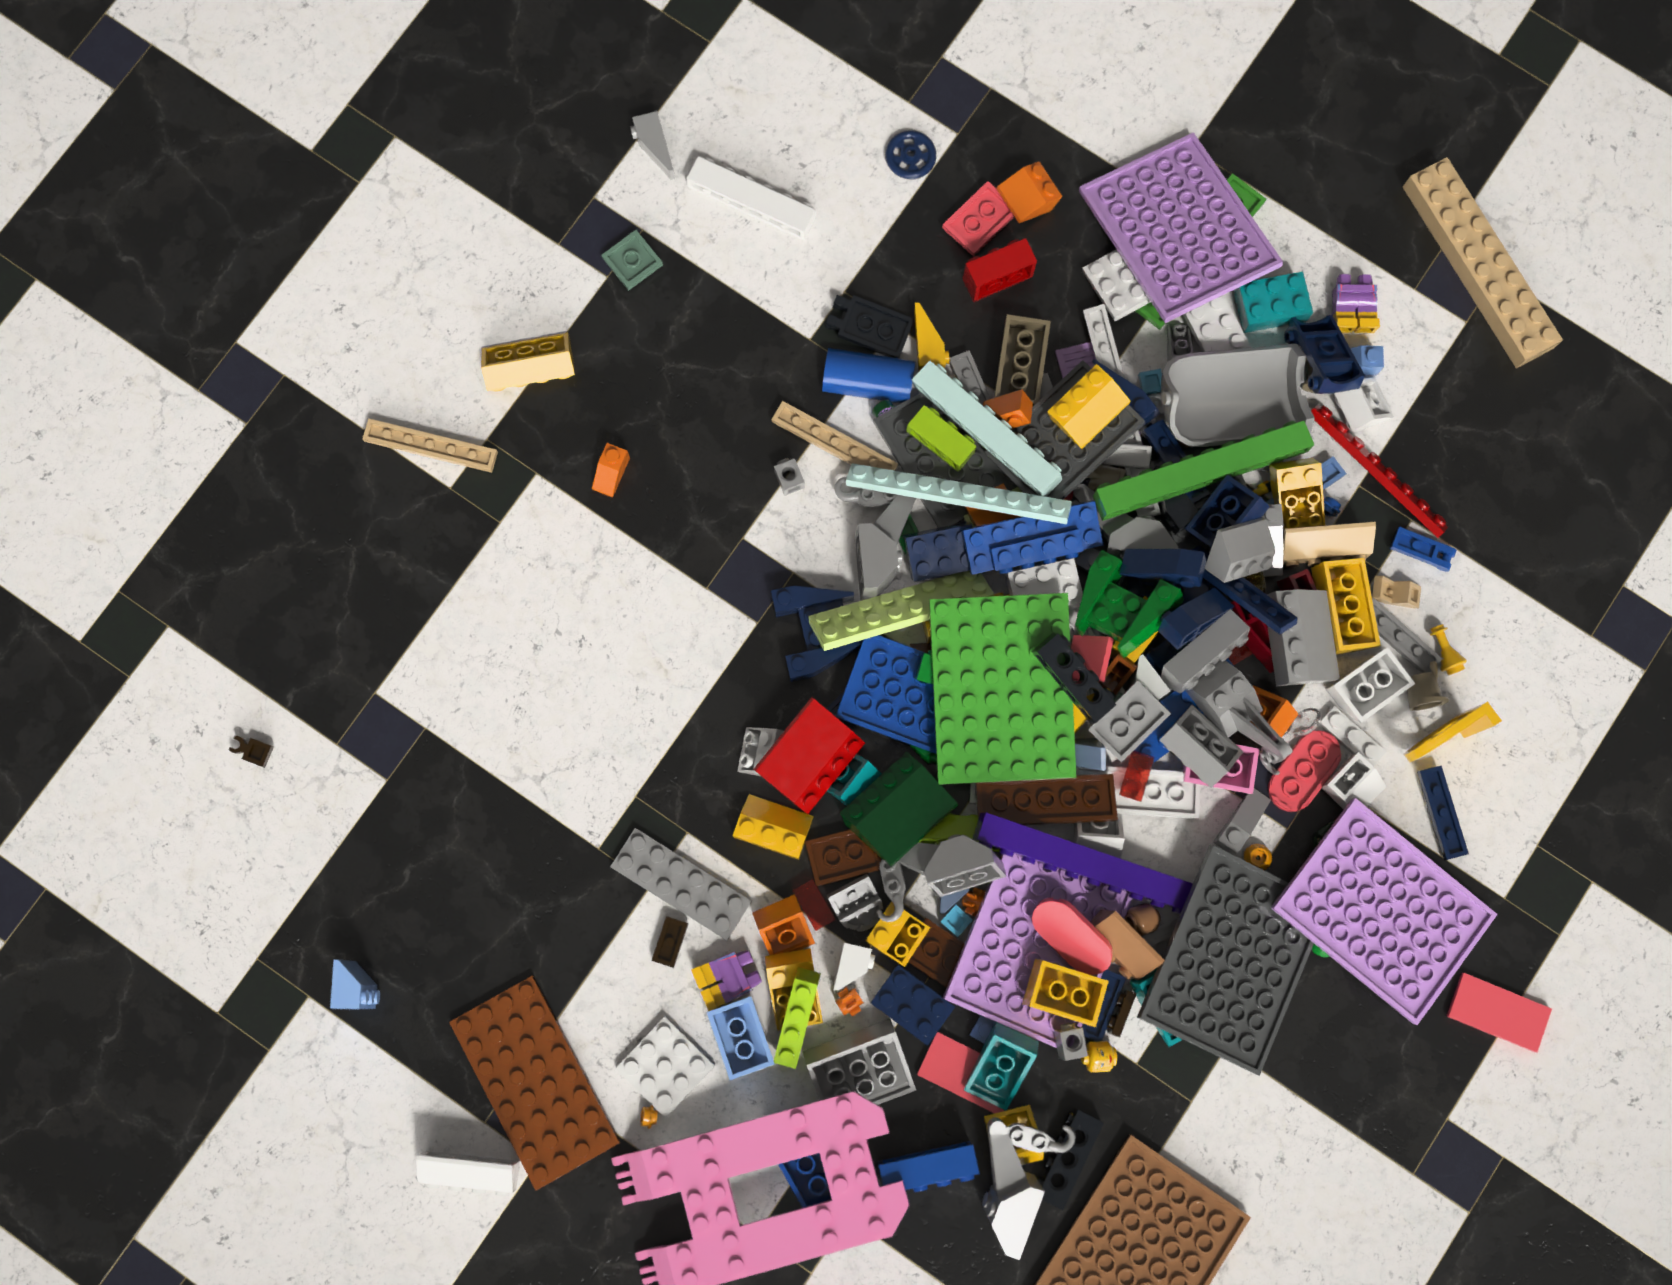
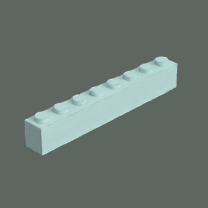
(986, 429)

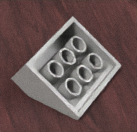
(1307, 649)
(861, 1062)

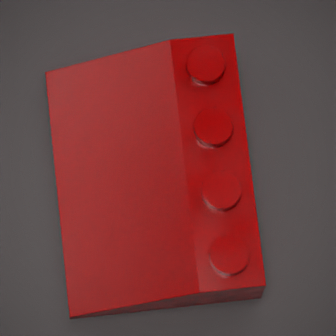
(809, 755)

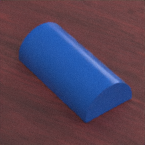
(868, 375)

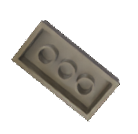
(1022, 356)

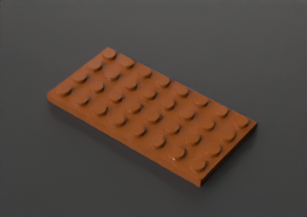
(534, 1082)

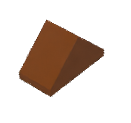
(1118, 673)

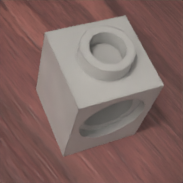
(789, 485)
(1078, 1049)

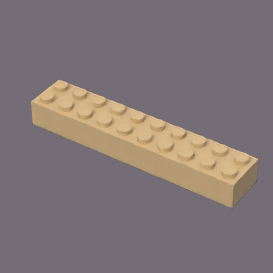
(1482, 262)

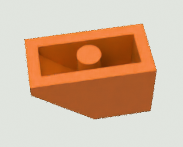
(1012, 407)
(610, 469)

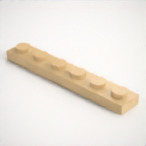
(829, 438)
(430, 445)

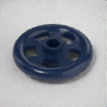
(913, 171)

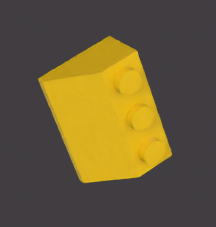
(1088, 406)
(773, 826)

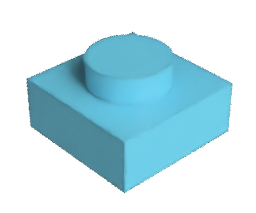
(1150, 381)
(956, 920)

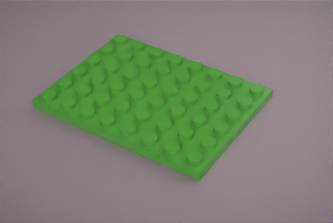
(992, 697)

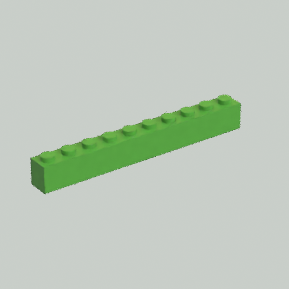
(1202, 470)

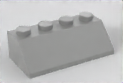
(1204, 652)

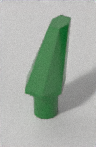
(927, 756)

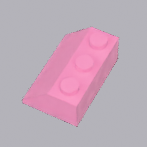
(1240, 776)

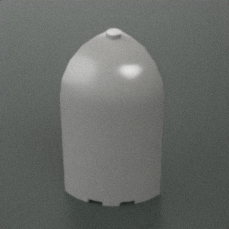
(1234, 393)

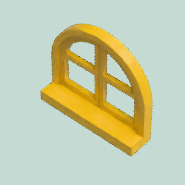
(1466, 723)

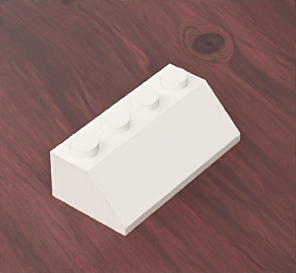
(467, 1172)

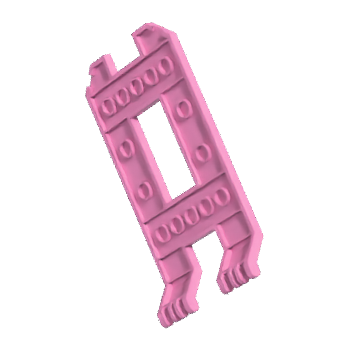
(702, 1168)

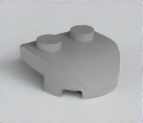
(856, 904)

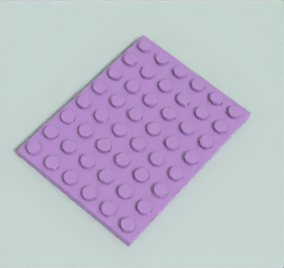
(1180, 227)
(1384, 911)
(1004, 944)

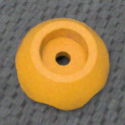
(1258, 850)

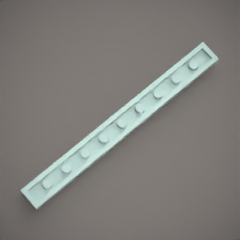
(959, 493)

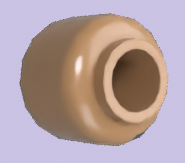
(1143, 918)

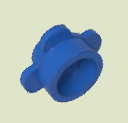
(1331, 507)

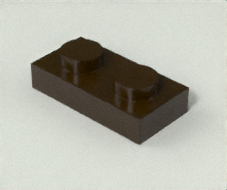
(670, 942)
(1118, 1020)

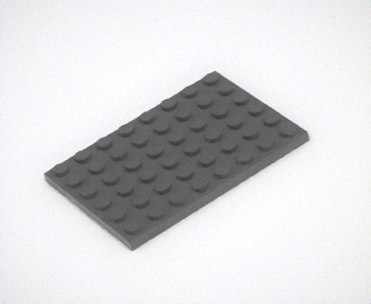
(1228, 964)

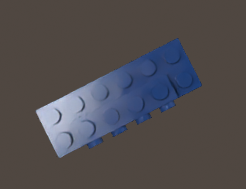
(1031, 540)

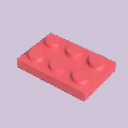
(979, 219)

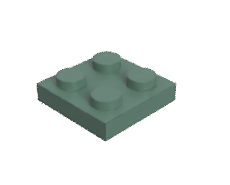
(632, 260)

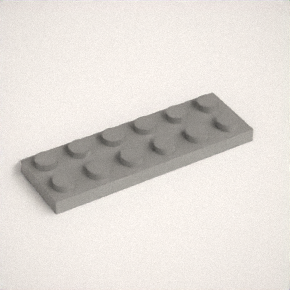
(681, 884)

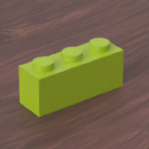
(941, 437)

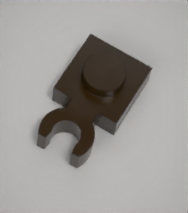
(254, 752)

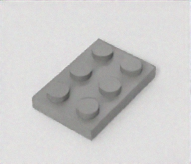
(1130, 721)

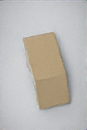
(1396, 592)

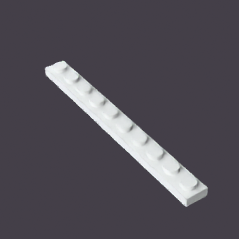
(1107, 354)

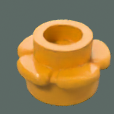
(648, 1116)

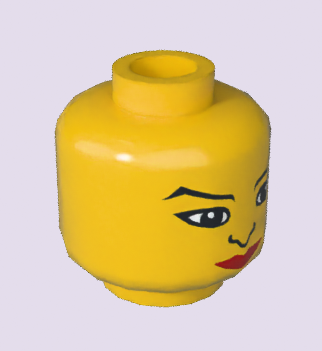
(1100, 1056)

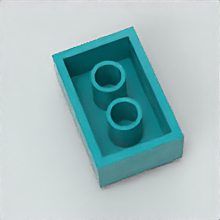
(1273, 302)

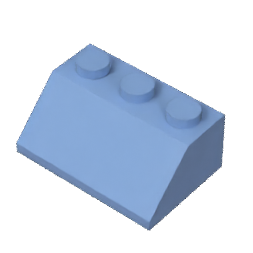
(352, 987)
(740, 1038)

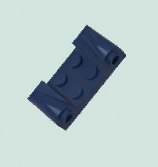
(1328, 354)

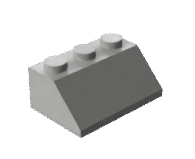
(1241, 550)
(1201, 746)

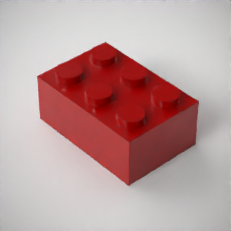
(999, 269)

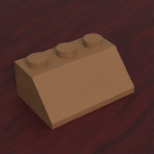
(1129, 949)

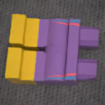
(1355, 305)
(733, 977)

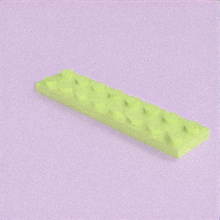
(892, 609)

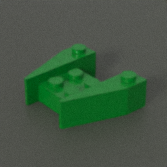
(1120, 612)

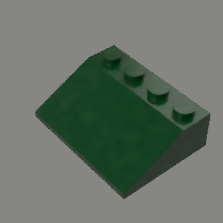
(898, 809)

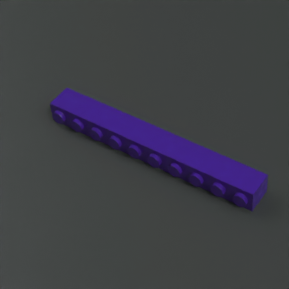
(1081, 861)

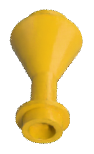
(1452, 660)

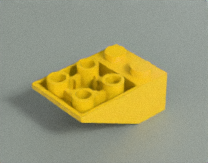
(1300, 491)
(781, 974)

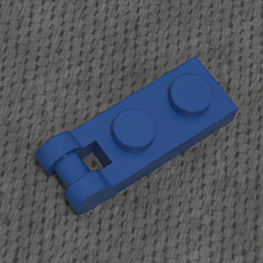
(1422, 548)

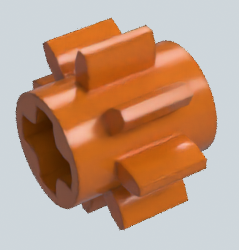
(973, 900)
(849, 1001)

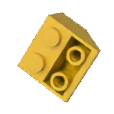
(898, 938)

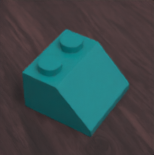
(854, 780)

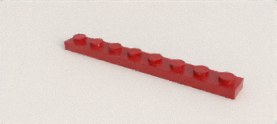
(1383, 475)

